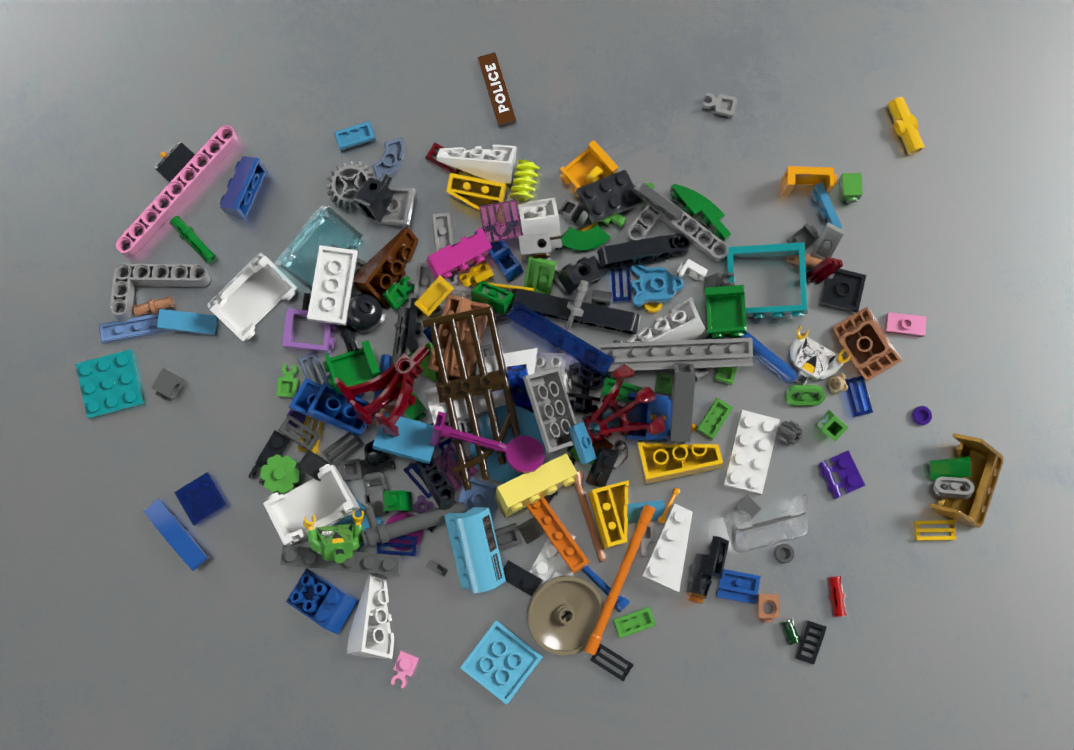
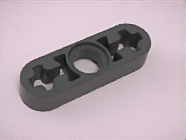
(657, 201)

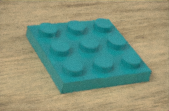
(110, 384)

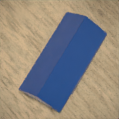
(325, 405)

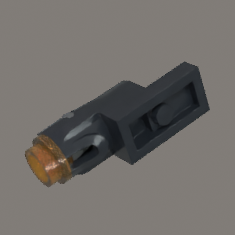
(705, 568)

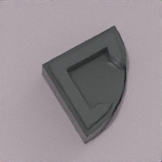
(582, 219)
(437, 568)

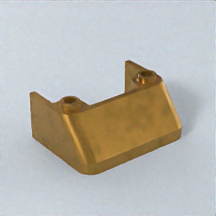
(985, 471)

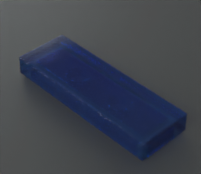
(518, 386)

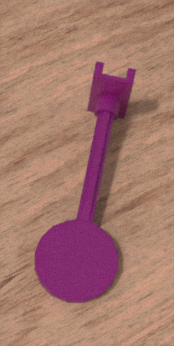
(522, 453)

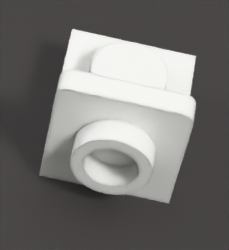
(695, 270)

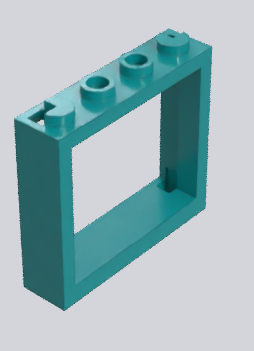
(773, 250)

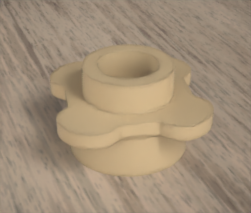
(833, 383)

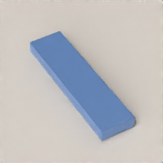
(130, 329)

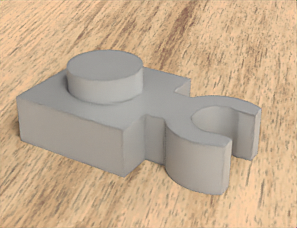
(724, 104)

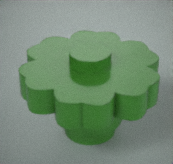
(280, 474)

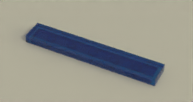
(560, 338)

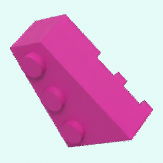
(459, 255)

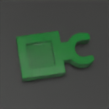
(397, 292)

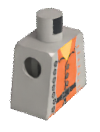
(531, 245)

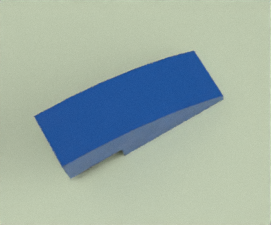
(505, 260)

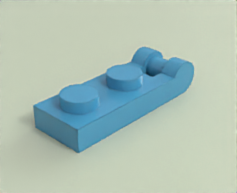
(826, 208)

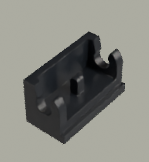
(174, 161)

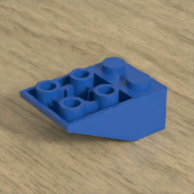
(321, 601)

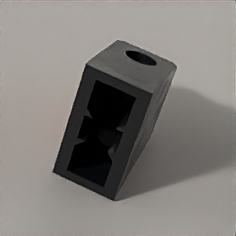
(375, 197)

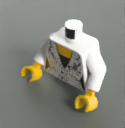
(813, 359)

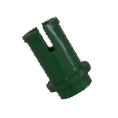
(790, 632)

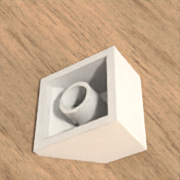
(539, 217)

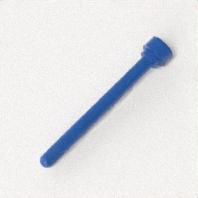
(621, 602)

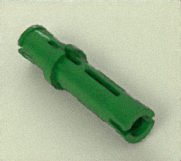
(188, 234)

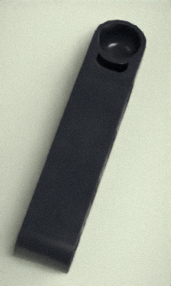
(642, 251)

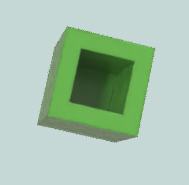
(850, 187)
(832, 425)

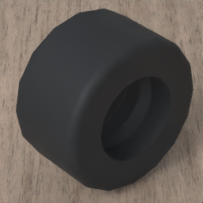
(311, 464)

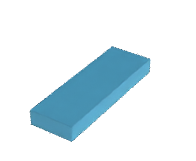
(187, 322)

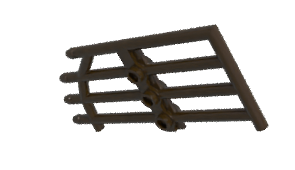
(467, 387)

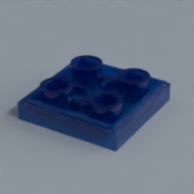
(201, 498)

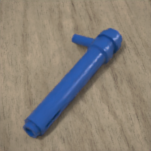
(771, 360)

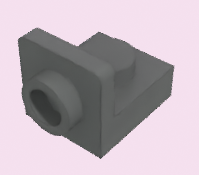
(806, 234)

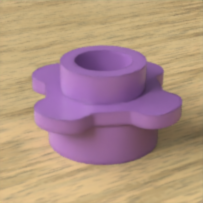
(422, 501)

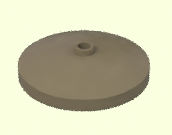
(568, 632)

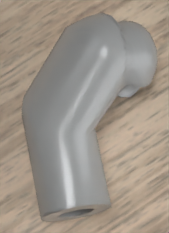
(622, 448)

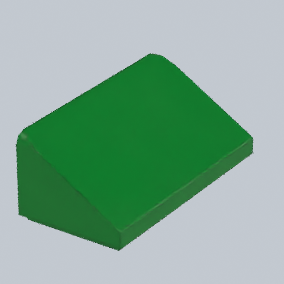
(492, 295)

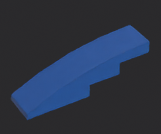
(175, 534)

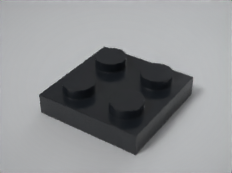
(843, 290)

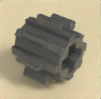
(789, 432)

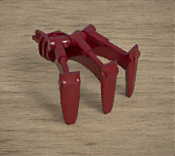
(397, 386)
(644, 396)

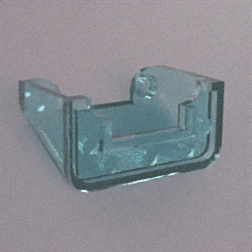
(321, 229)

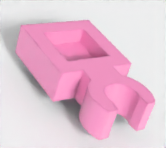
(405, 666)

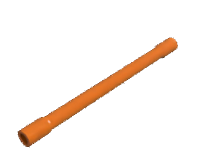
(596, 637)

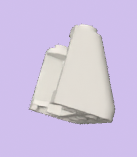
(251, 296)
(326, 499)

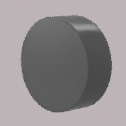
(784, 553)

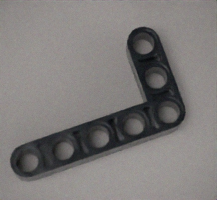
(426, 474)

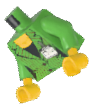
(335, 541)

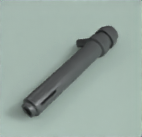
(383, 533)

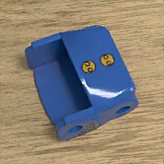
(646, 414)

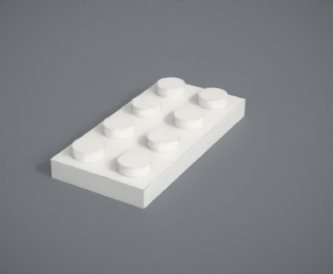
(332, 285)
(751, 452)

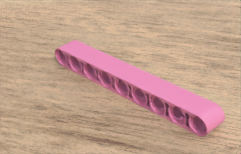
(168, 195)

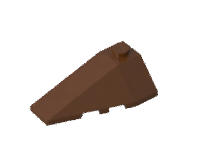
(386, 266)

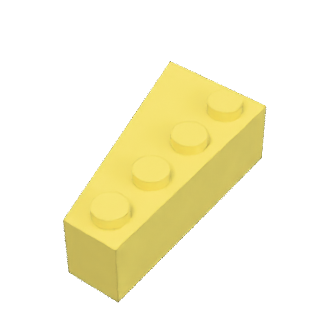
(533, 486)

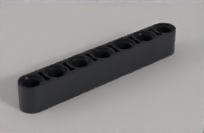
(593, 314)

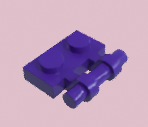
(846, 471)

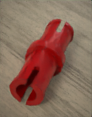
(837, 596)

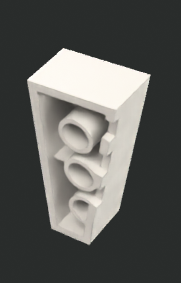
(669, 553)

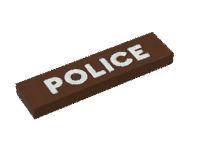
(497, 89)

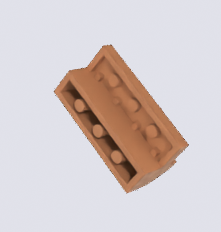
(454, 305)

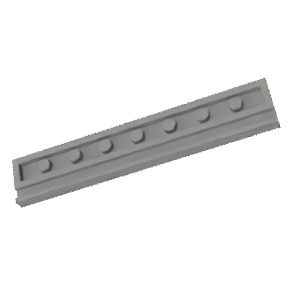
(662, 354)

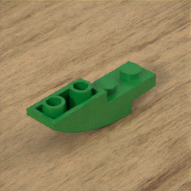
(696, 204)

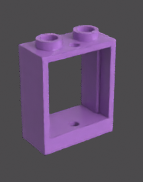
(289, 334)

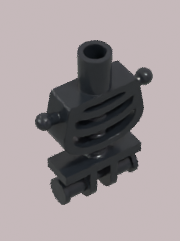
(583, 400)

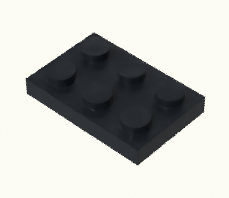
(608, 196)

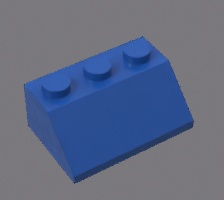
(243, 187)

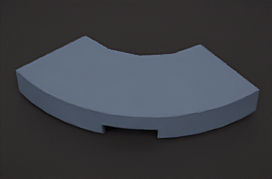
(391, 159)

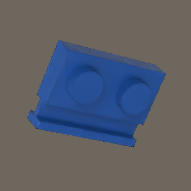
(738, 586)

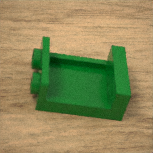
(726, 311)
(352, 367)

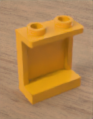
(581, 166)
(808, 176)

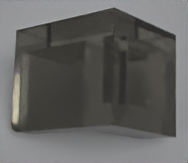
(530, 530)

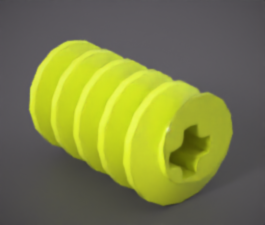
(524, 180)

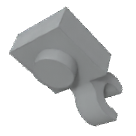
(649, 537)

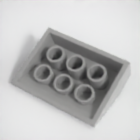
(551, 408)

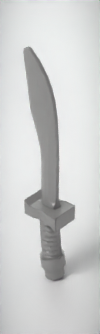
(575, 306)

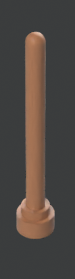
(588, 516)

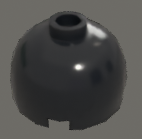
(364, 312)

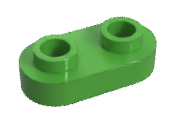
(805, 395)

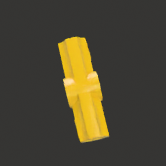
(906, 125)

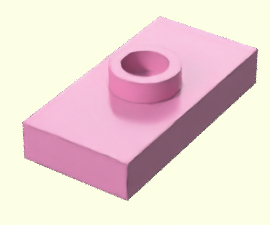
(905, 324)

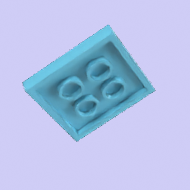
(501, 662)

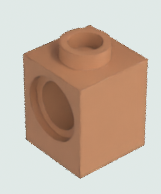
(773, 599)

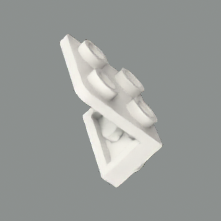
(549, 361)

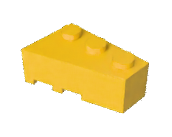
(475, 191)
(610, 512)

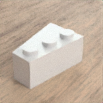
(511, 359)

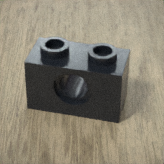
(590, 271)

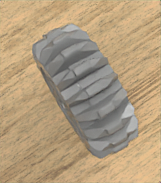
(339, 176)

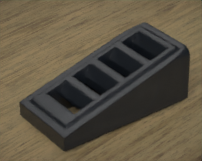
(822, 629)

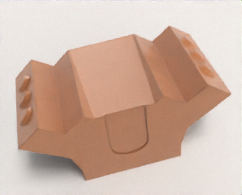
(866, 343)

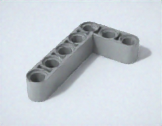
(678, 226)
(151, 280)

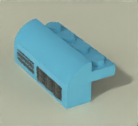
(475, 549)

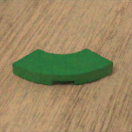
(584, 239)

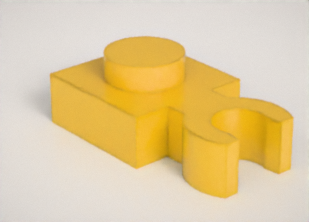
(477, 273)

